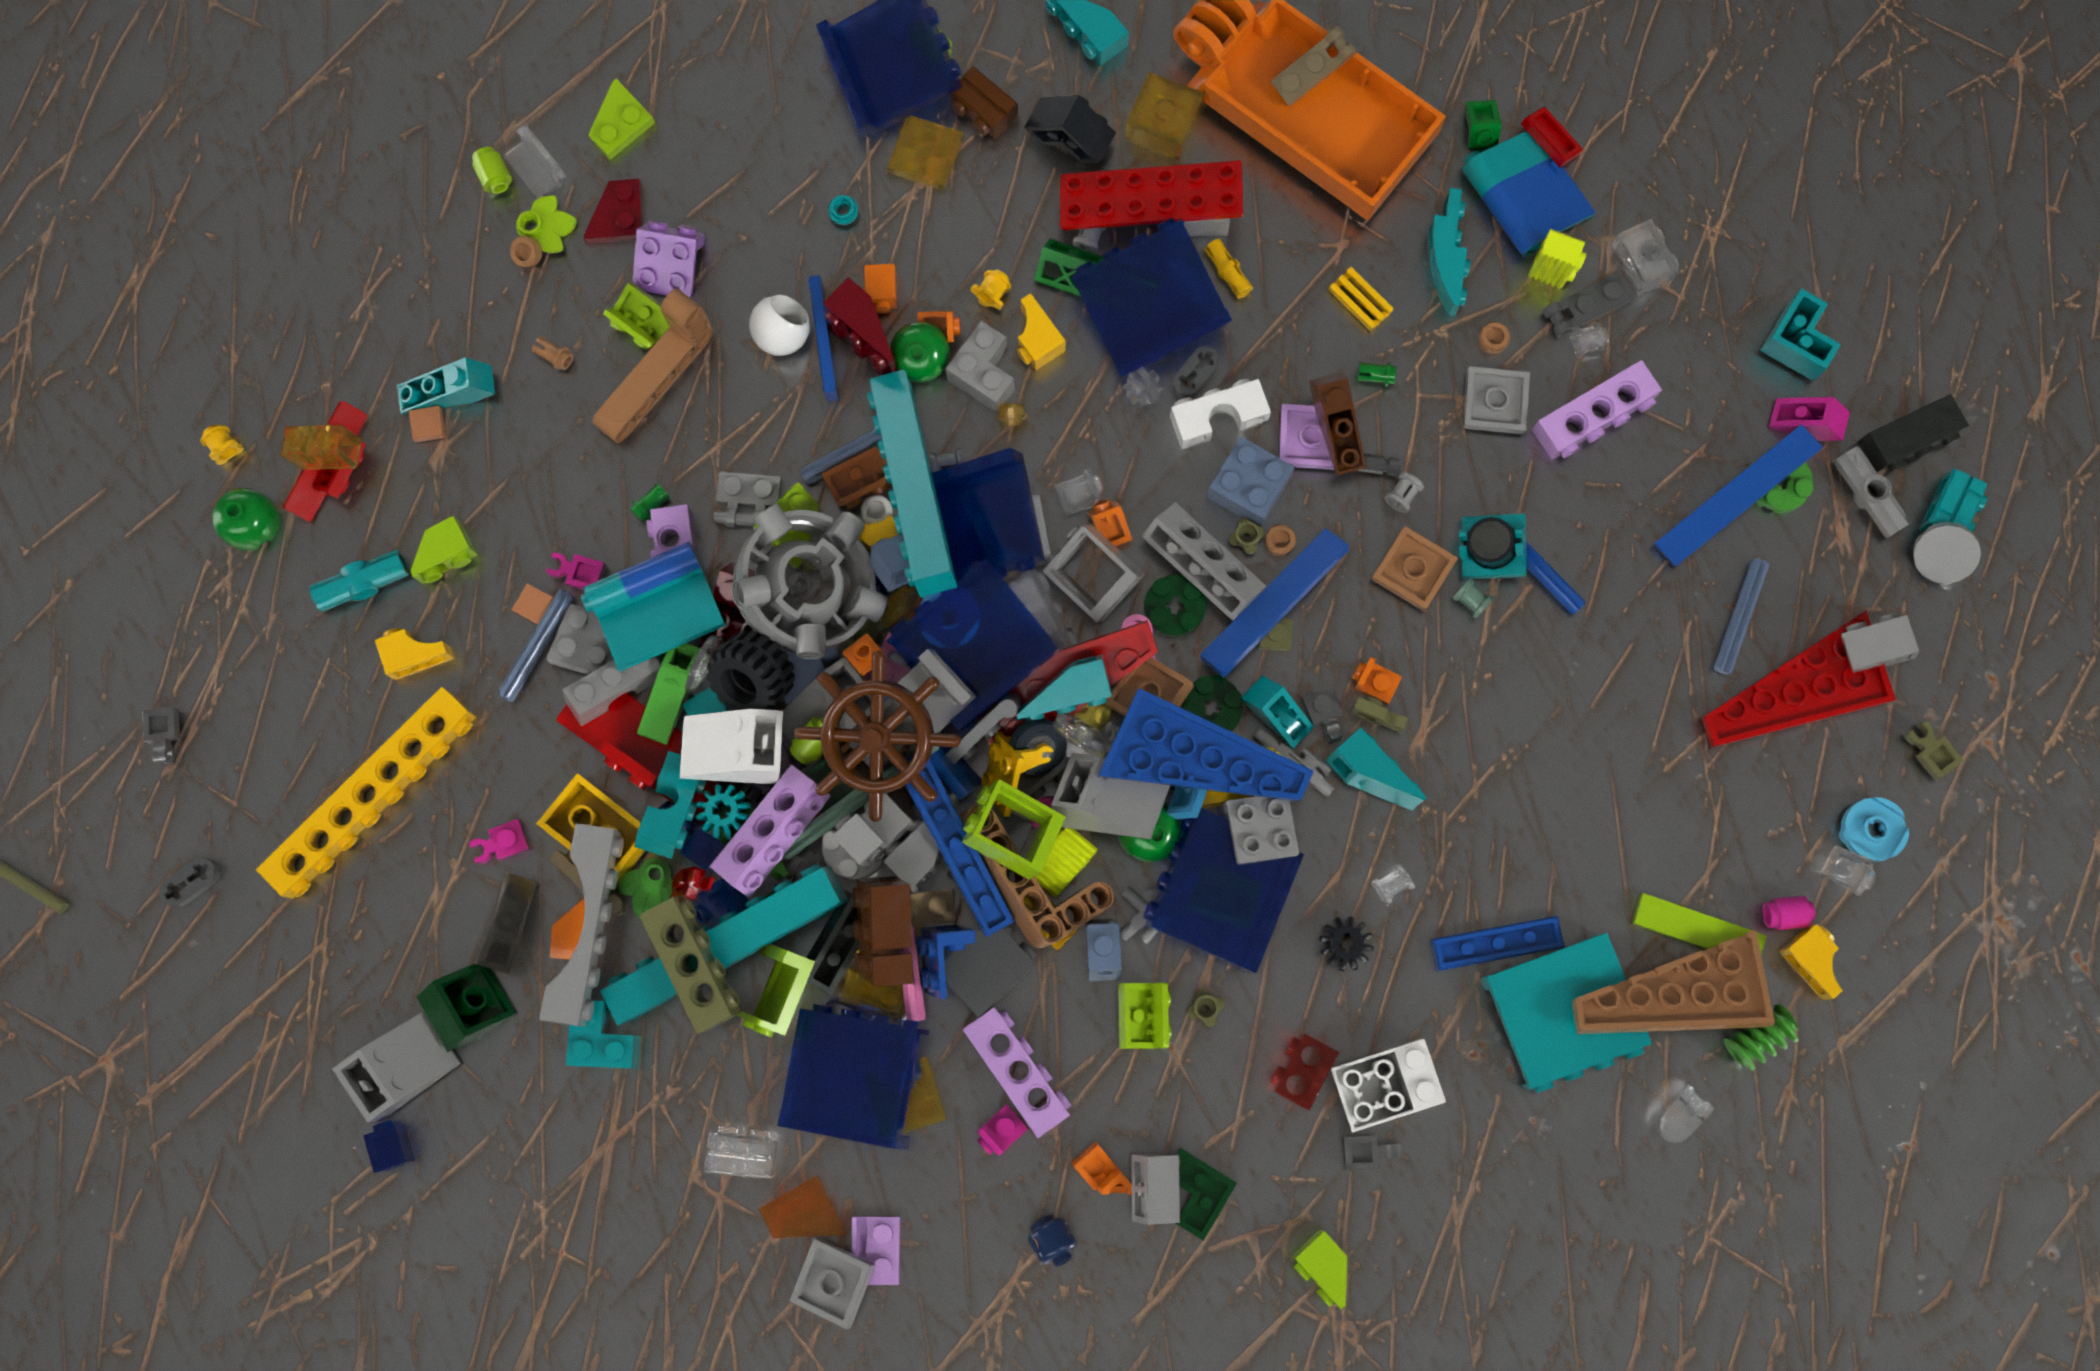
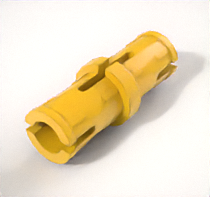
(1228, 268)

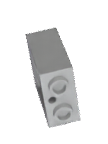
(1058, 558)

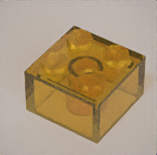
(1164, 116)

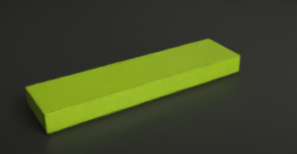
(1686, 923)

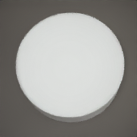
(875, 509)

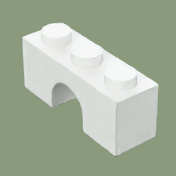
(1242, 401)

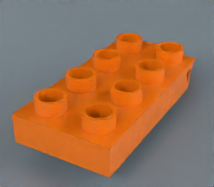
(1346, 134)

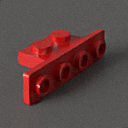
(315, 484)

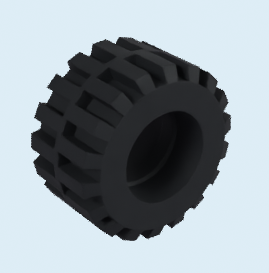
(750, 672)

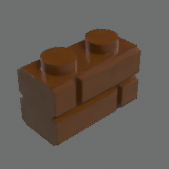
(984, 103)

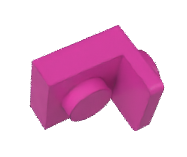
(1001, 1131)

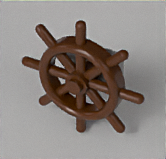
(880, 739)

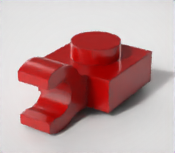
(690, 882)

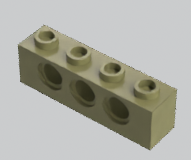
(674, 955)

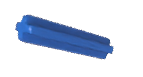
(1553, 581)

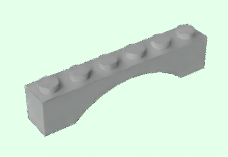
(569, 994)

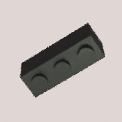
(1914, 434)
(834, 947)

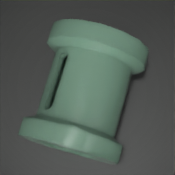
(1473, 598)

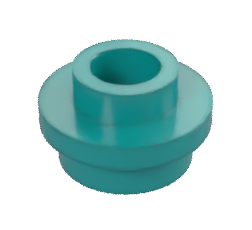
(840, 202)

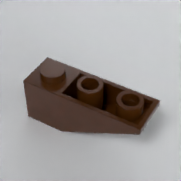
(1338, 422)

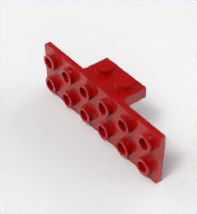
(1151, 195)
(618, 740)

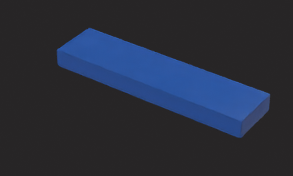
(823, 339)
(1497, 943)

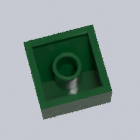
(465, 1005)

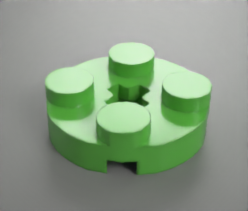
(1798, 489)

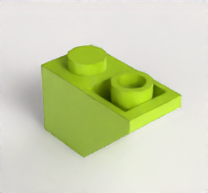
(442, 549)
(1326, 1265)

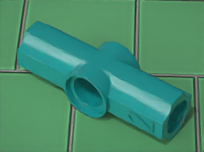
(359, 580)

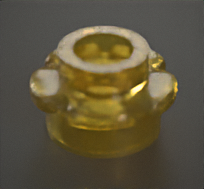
(1011, 414)

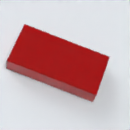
(1552, 136)

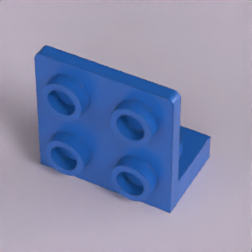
(931, 948)

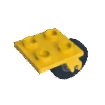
(1031, 749)

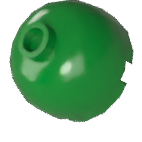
(920, 351)
(245, 519)
(1161, 843)

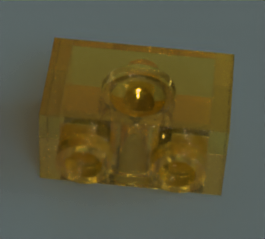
(320, 447)

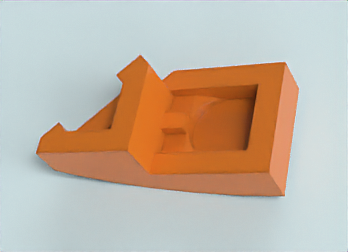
(567, 931)
(1101, 1171)

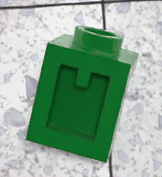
(1483, 123)

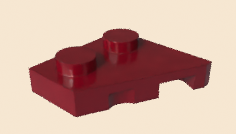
(617, 213)

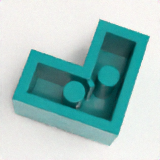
(1795, 339)
(597, 1048)

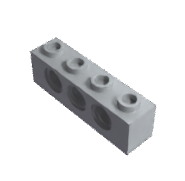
(1203, 561)

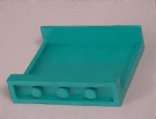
(1539, 1016)

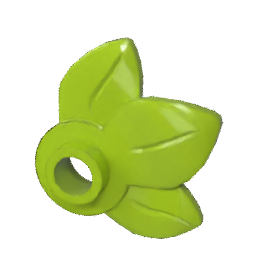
(550, 223)

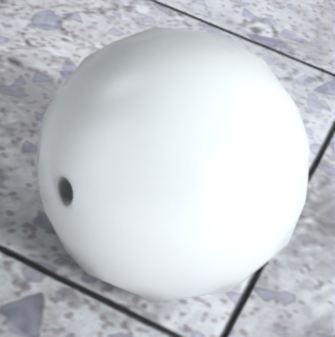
(779, 325)

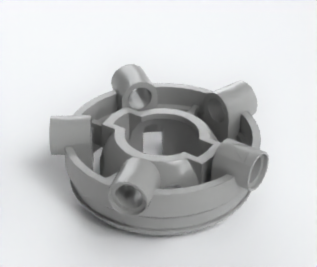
(762, 595)

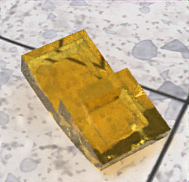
(899, 604)

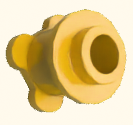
(992, 288)
(220, 443)

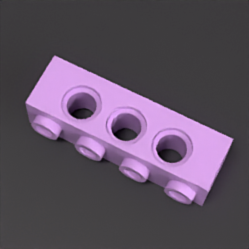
(1634, 382)
(668, 522)
(769, 831)
(1038, 1118)

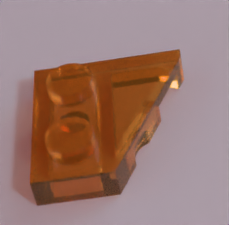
(803, 1213)

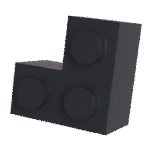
(1071, 124)

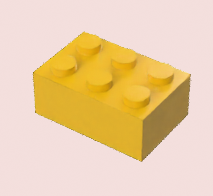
(588, 805)

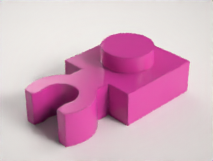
(579, 572)
(505, 841)

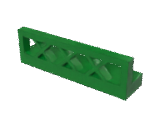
(1065, 256)

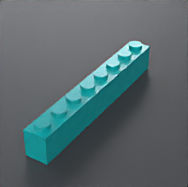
(912, 484)
(731, 940)

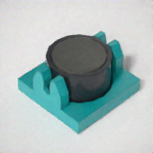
(1493, 544)

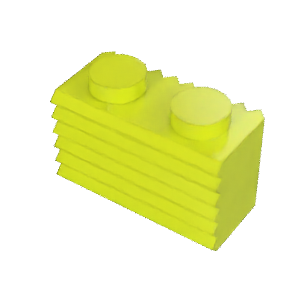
(1558, 259)
(1065, 862)

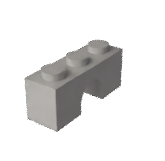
(594, 692)

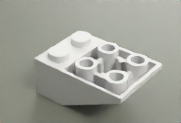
(732, 746)
(1388, 1085)

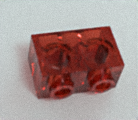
(1311, 1076)

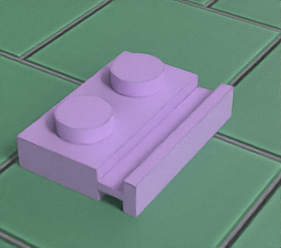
(879, 1243)

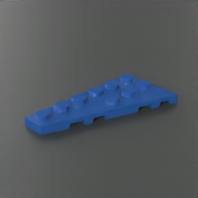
(1183, 750)

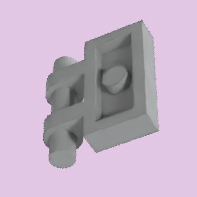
(745, 491)

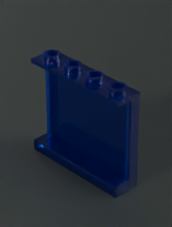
(890, 61)
(1150, 297)
(989, 513)
(980, 635)
(1214, 900)
(850, 1076)

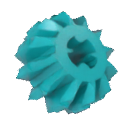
(716, 822)

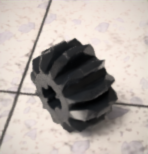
(1336, 937)

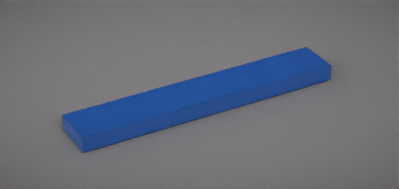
(1738, 496)
(1274, 602)
(961, 859)

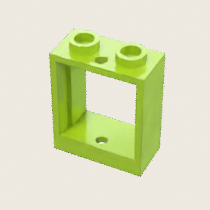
(1043, 841)

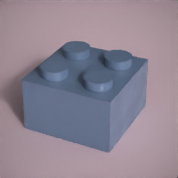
(1250, 481)

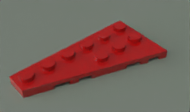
(1122, 654)
(1801, 692)

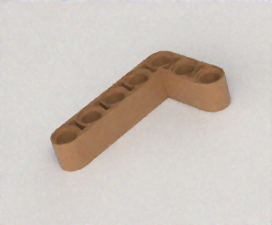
(659, 368)
(1042, 910)

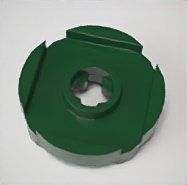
(1160, 616)
(1218, 689)

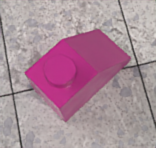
(1821, 416)

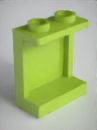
(780, 992)

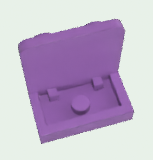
(666, 257)

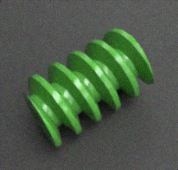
(1752, 1042)

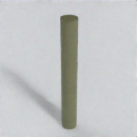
(33, 888)

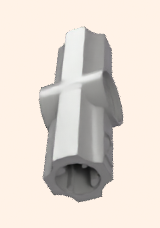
(1883, 508)

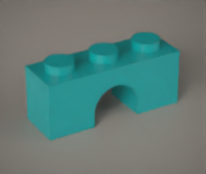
(662, 829)

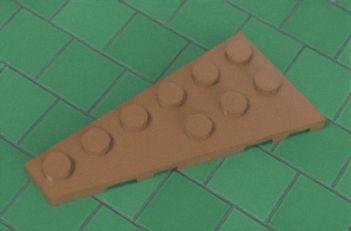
(1697, 992)

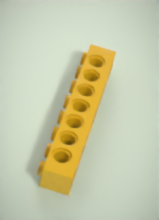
(280, 865)

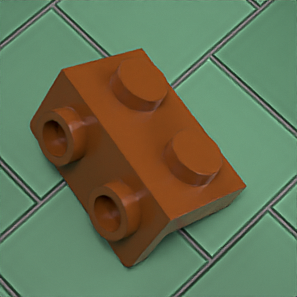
(856, 478)

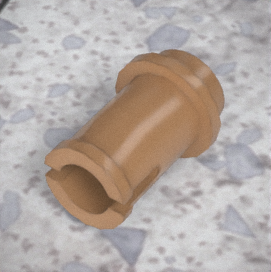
(559, 357)

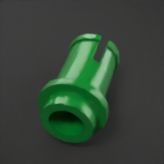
(1377, 373)
(650, 500)

